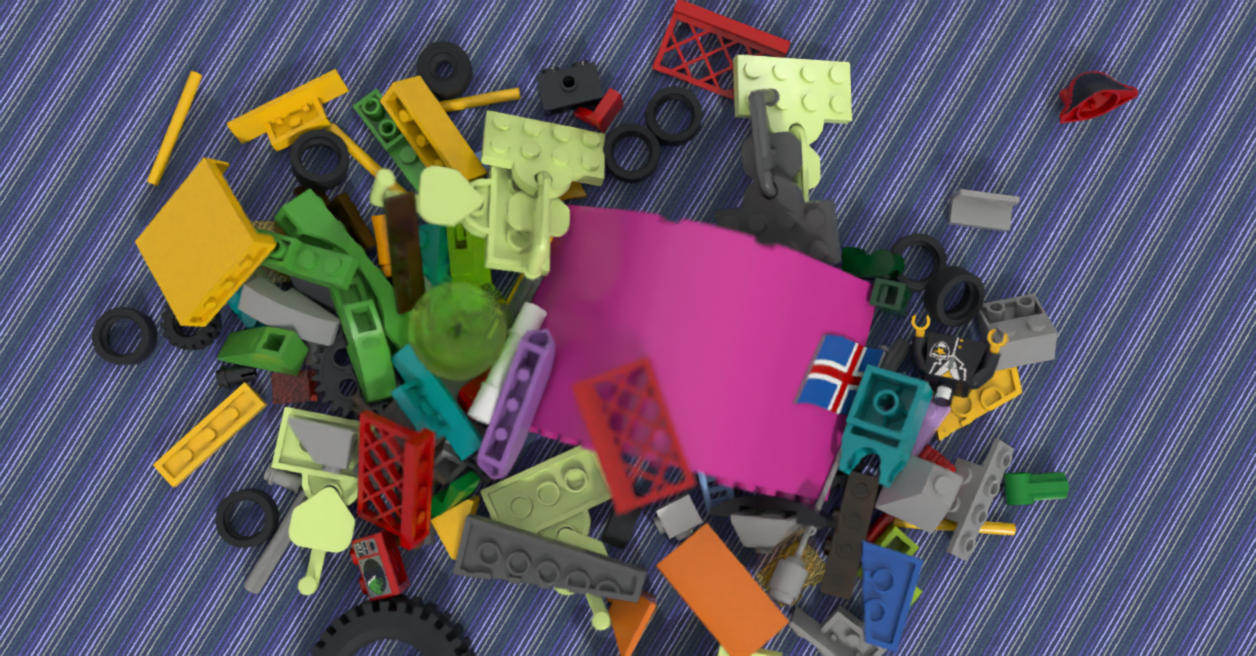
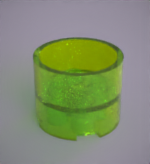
(463, 300)

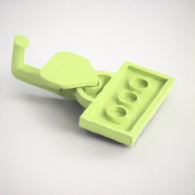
(809, 97)
(543, 165)
(450, 199)
(553, 498)
(323, 519)

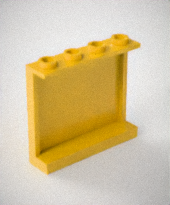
(202, 245)

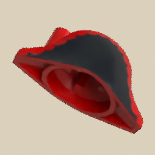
(1092, 96)

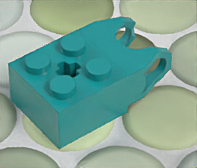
(884, 432)

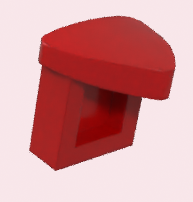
(604, 113)

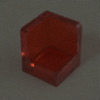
(292, 388)

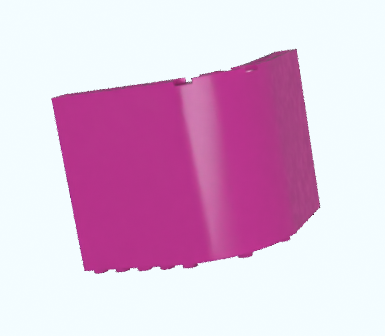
(724, 335)

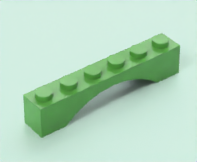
(314, 225)

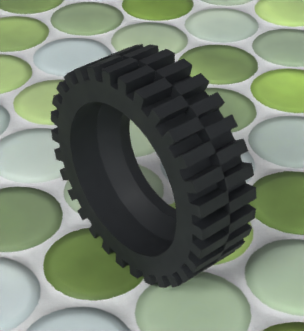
(395, 620)

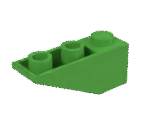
(265, 349)

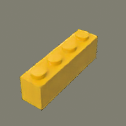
(430, 128)

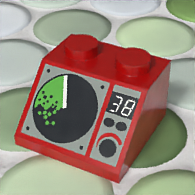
(380, 565)

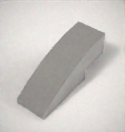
(288, 311)

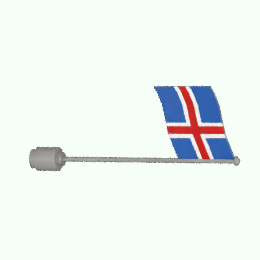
(831, 385)

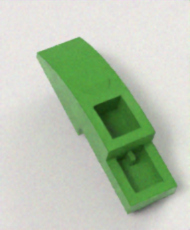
(390, 136)
(310, 262)
(365, 340)

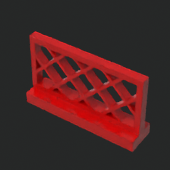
(723, 28)
(604, 443)
(414, 485)

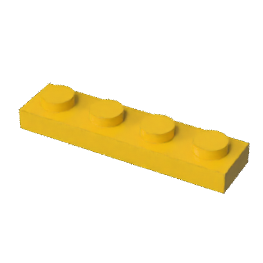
(210, 434)

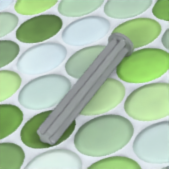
(273, 551)

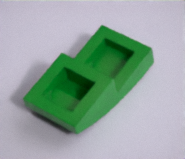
(454, 494)

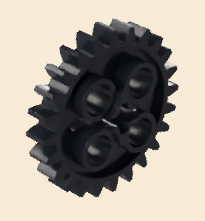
(333, 375)

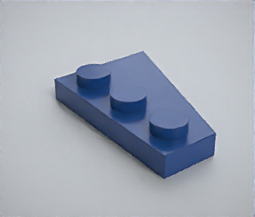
(886, 593)

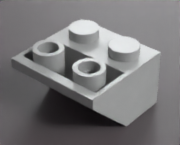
(1028, 328)

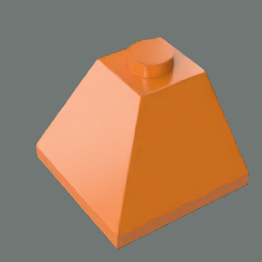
(630, 620)

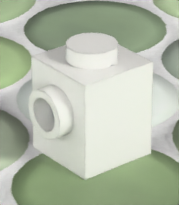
(677, 517)

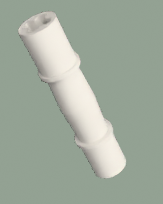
(528, 319)

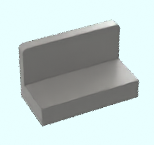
(981, 210)

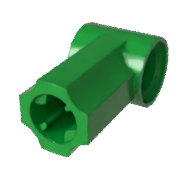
(1025, 488)

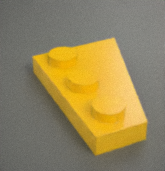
(994, 393)

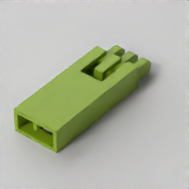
(466, 252)

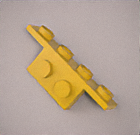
(290, 113)

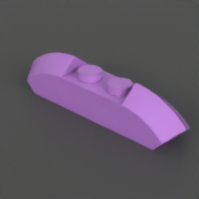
(517, 403)

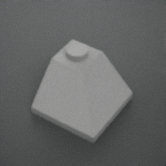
(325, 443)
(920, 494)
(765, 528)

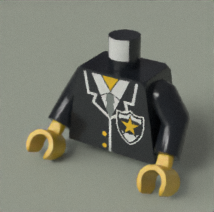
(953, 363)

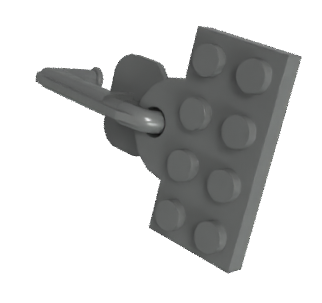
(787, 218)

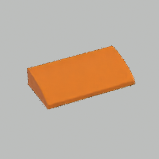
(722, 593)

